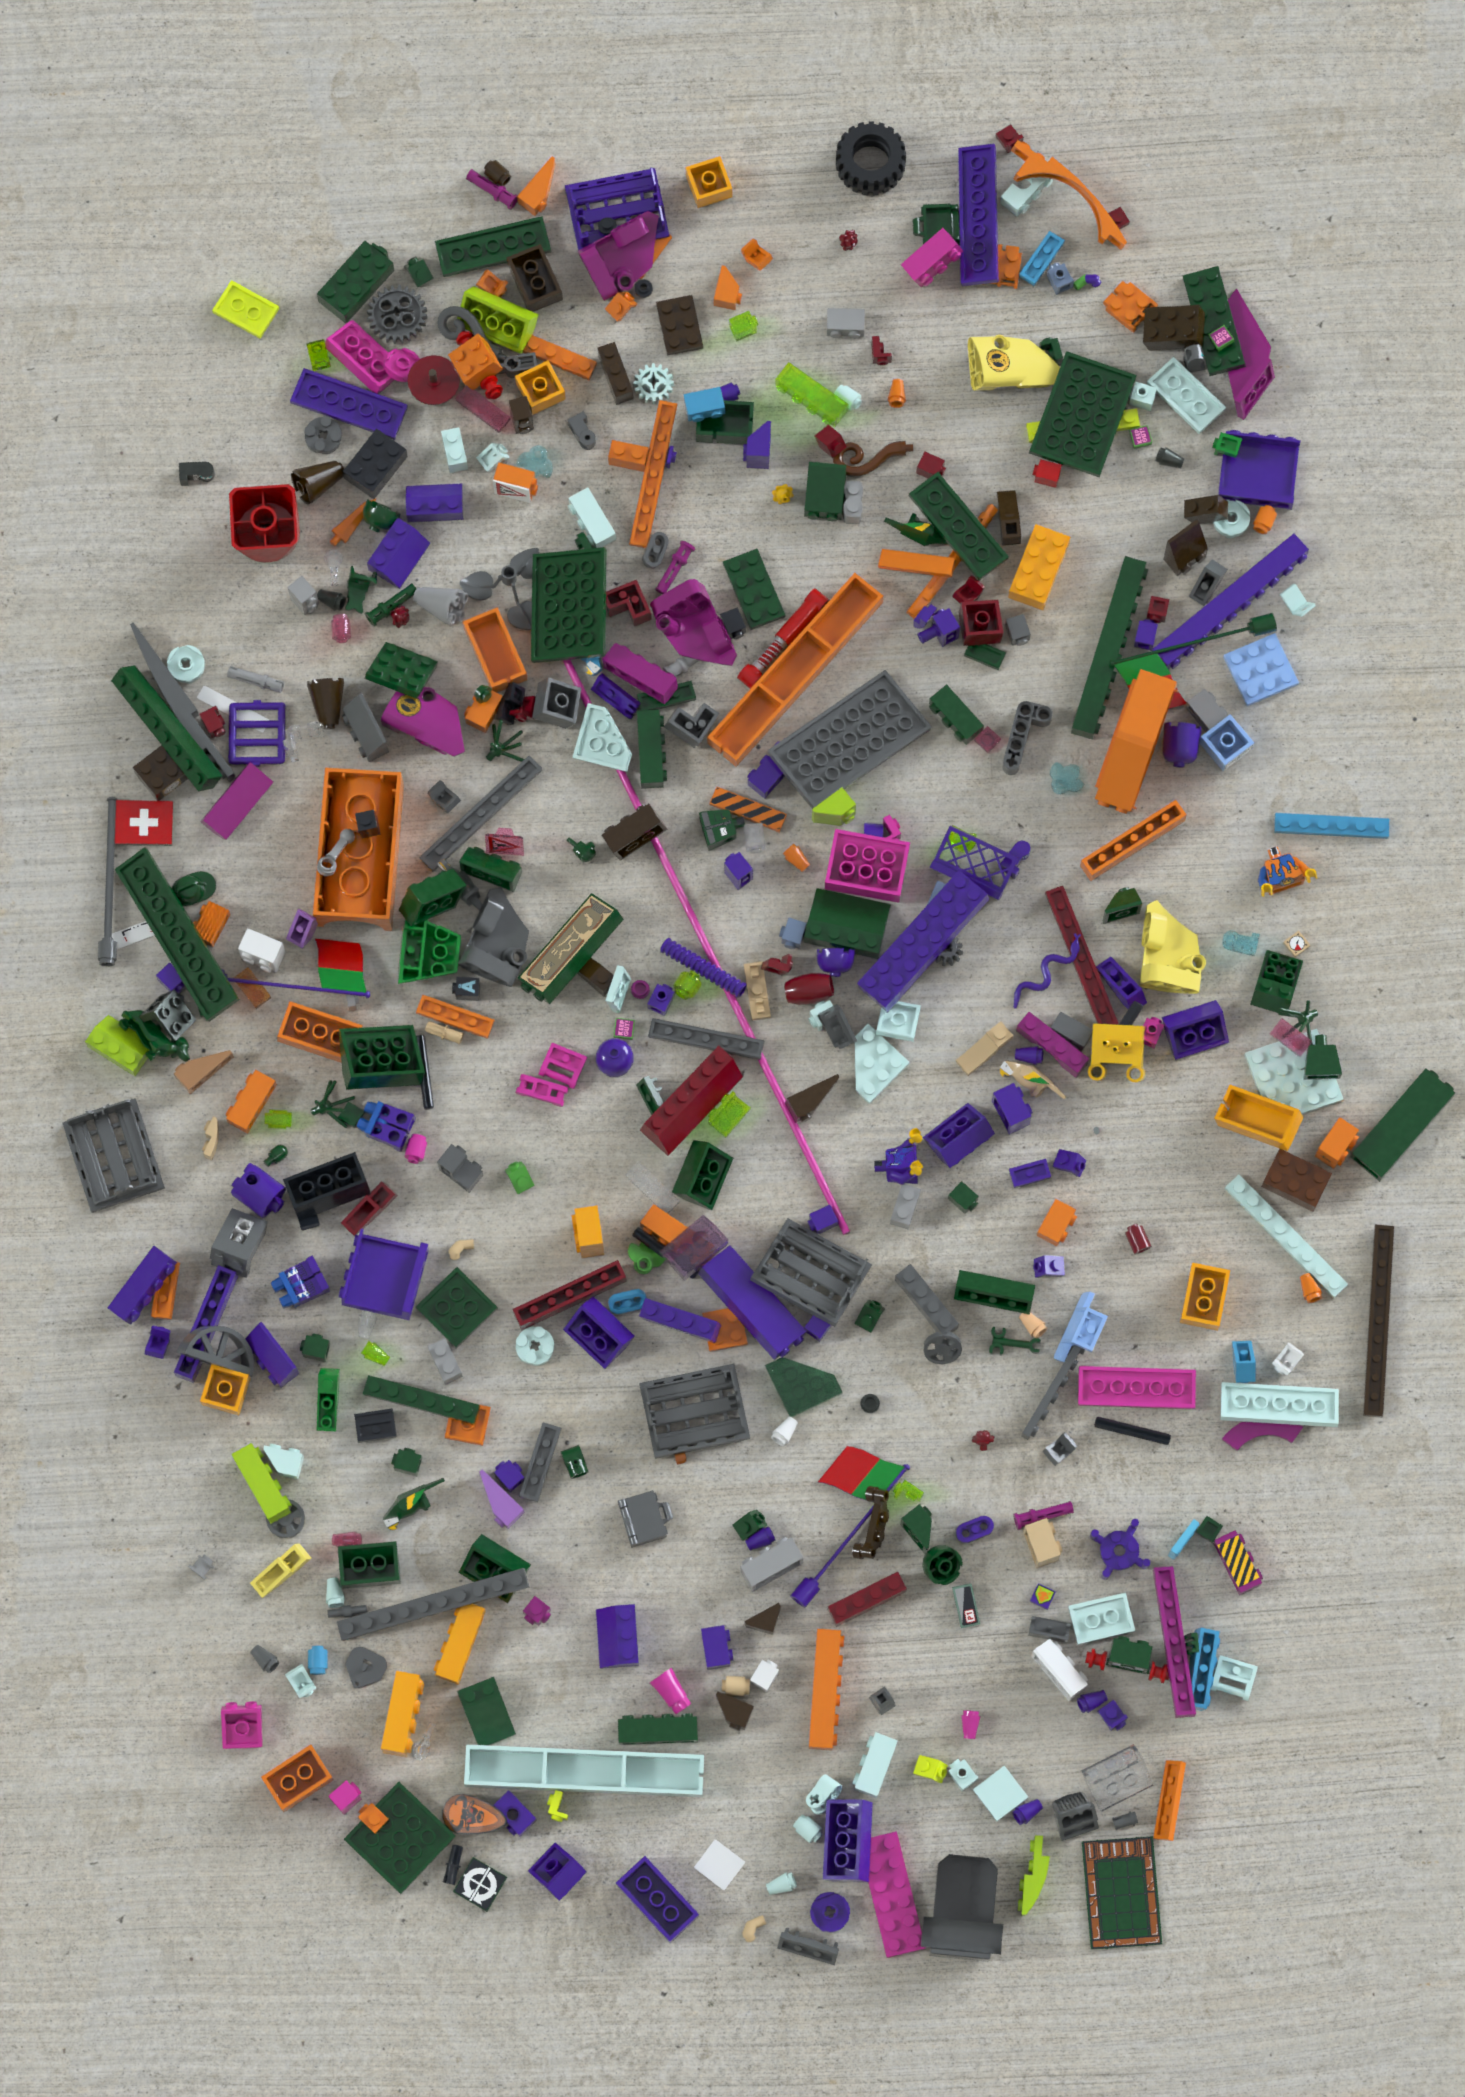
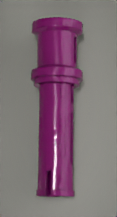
(498, 193)
(680, 560)
(1049, 1513)

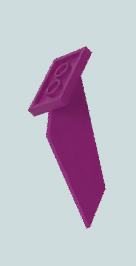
(1253, 380)

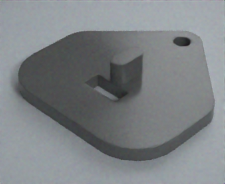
(360, 1671)

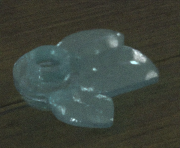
(538, 465)
(1067, 776)

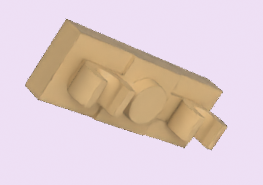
(757, 991)

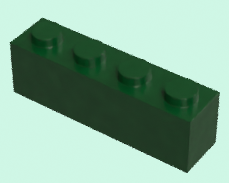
(650, 749)
(994, 1292)
(657, 1730)

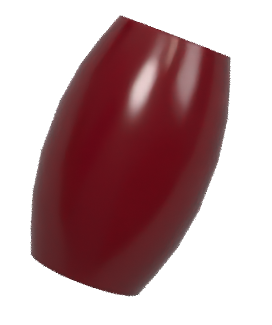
(809, 988)

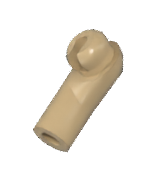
(459, 1246)
(750, 1928)

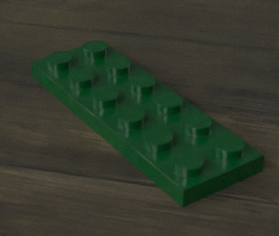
(490, 246)
(1208, 291)
(958, 526)

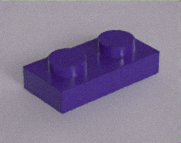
(1029, 1173)

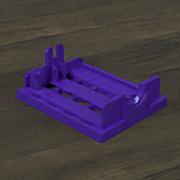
(609, 189)

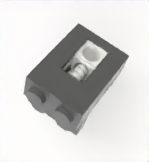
(232, 1253)

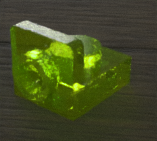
(912, 1492)

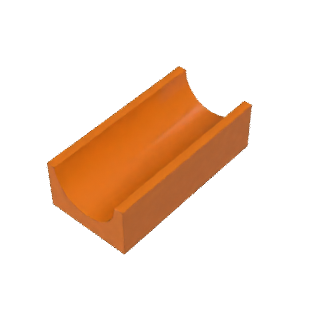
(367, 867)

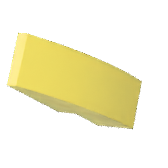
(280, 1570)

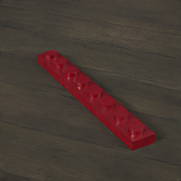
(1084, 962)

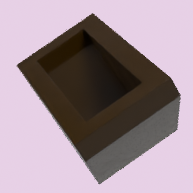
(765, 1620)

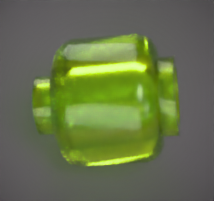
(687, 984)

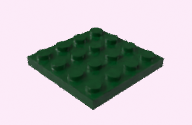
(405, 1842)

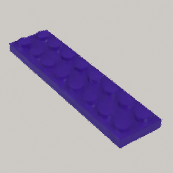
(978, 214)

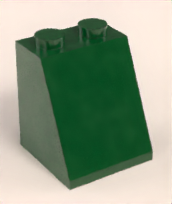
(825, 491)

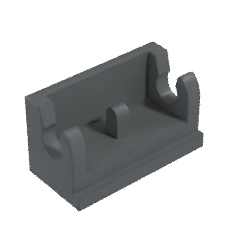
(837, 1027)
(1072, 1031)
(1049, 1629)

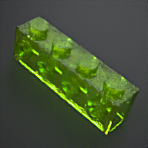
(811, 394)

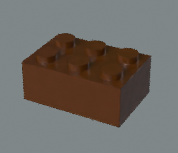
(1296, 1180)

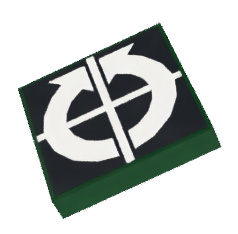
(480, 1884)

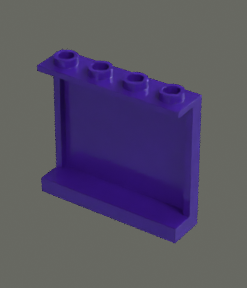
(1261, 471)
(383, 1276)

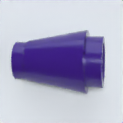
(1030, 1054)
(760, 1539)
(1090, 1701)
(1027, 1811)

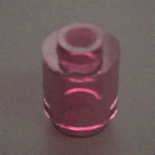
(340, 628)

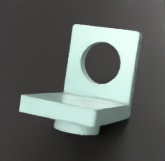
(1295, 601)

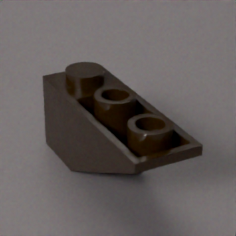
(1009, 518)

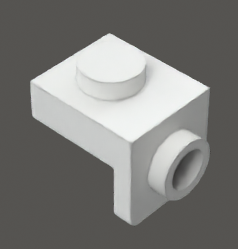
(1287, 1359)

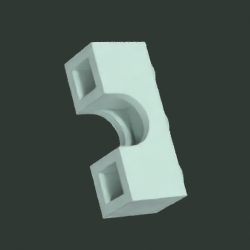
(1018, 199)

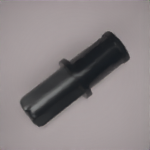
(453, 1865)

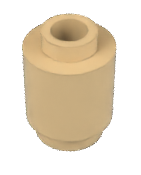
(736, 1686)

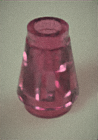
(347, 1539)

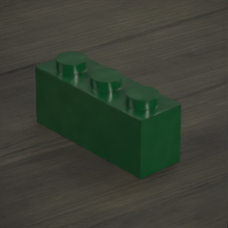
(955, 715)

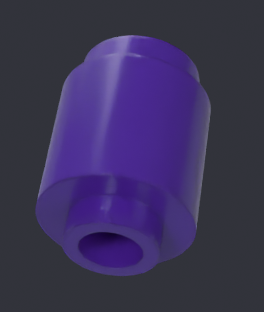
(730, 392)

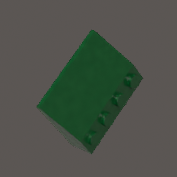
(847, 923)
(380, 1057)

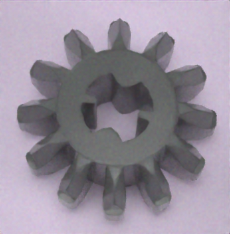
(954, 953)

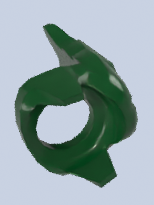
(357, 587)

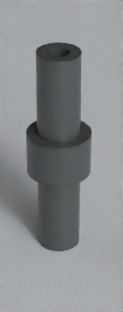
(347, 1611)

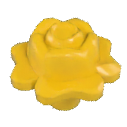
(782, 494)

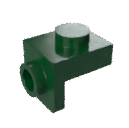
(418, 271)
(869, 1315)
(749, 1524)

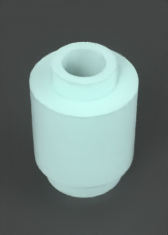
(849, 396)
(808, 1829)

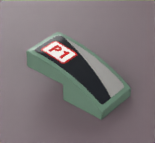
(966, 1605)

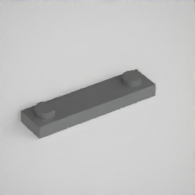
(540, 1462)

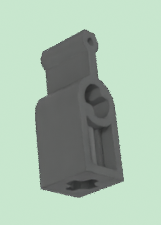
(521, 363)

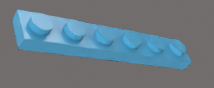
(1331, 825)

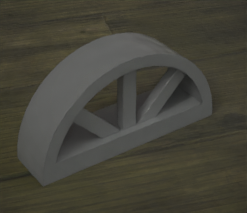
(243, 1350)

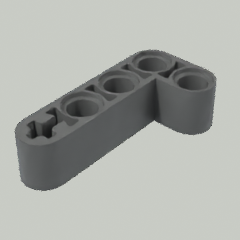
(1021, 737)

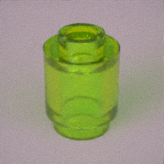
(278, 1119)

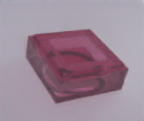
(987, 739)

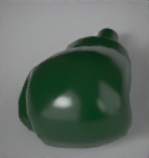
(583, 851)

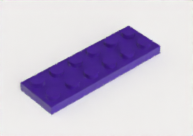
(348, 403)

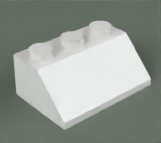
(1060, 1669)

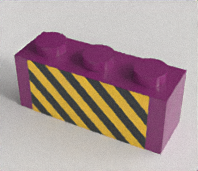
(1238, 1562)

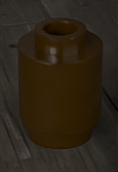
(497, 173)

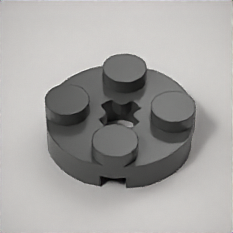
(321, 445)

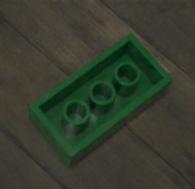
(355, 282)

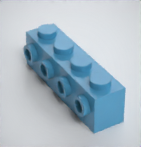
(1202, 1666)

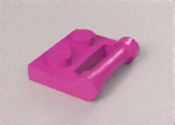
(566, 1060)

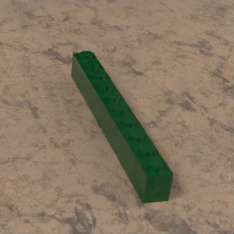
(1108, 647)

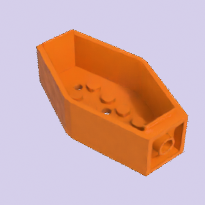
(1134, 741)

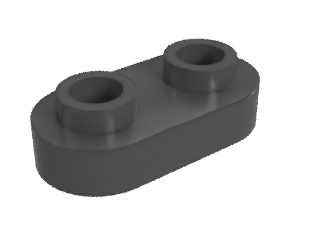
(654, 550)

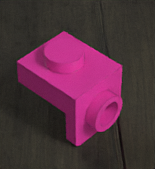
(892, 827)

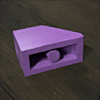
(302, 928)

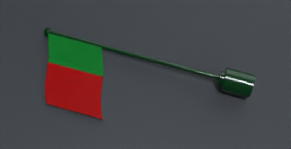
(1151, 662)

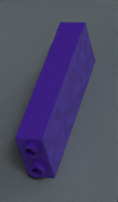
(752, 1304)

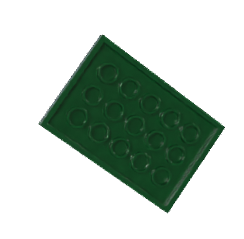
(1082, 414)
(568, 605)

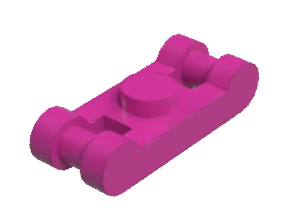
(541, 1090)

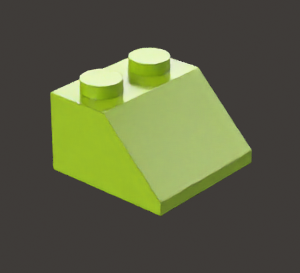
(835, 809)

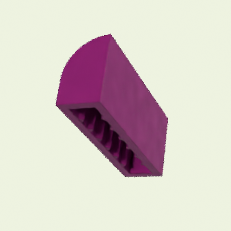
(237, 801)

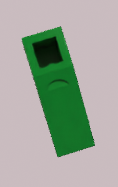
(327, 1399)

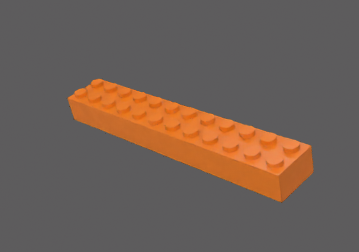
(795, 669)

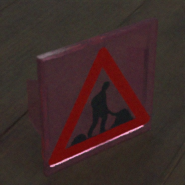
(504, 842)

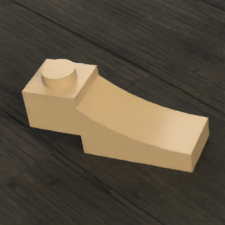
(984, 1048)

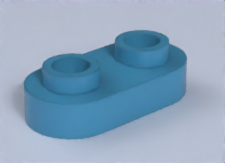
(627, 1301)

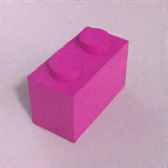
(346, 1796)

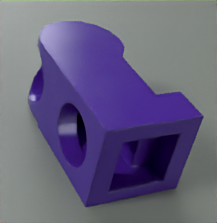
(1021, 850)

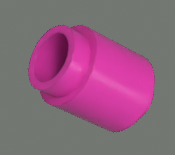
(416, 1148)

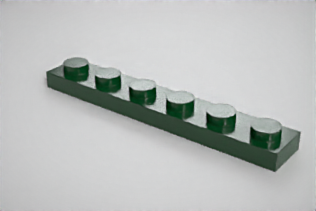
(421, 1399)

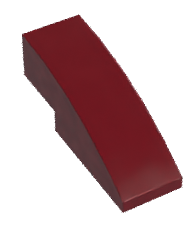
(369, 1208)

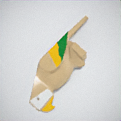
(1029, 1077)

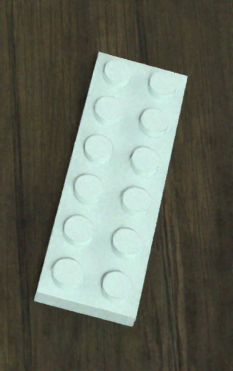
(1279, 1404)

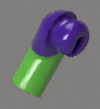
(1087, 279)

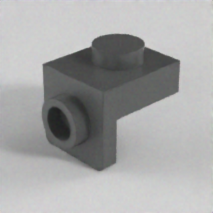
(443, 796)
(1060, 1449)

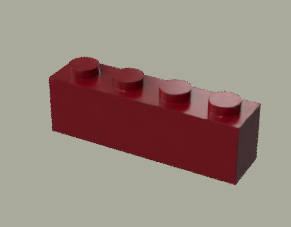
(867, 1599)

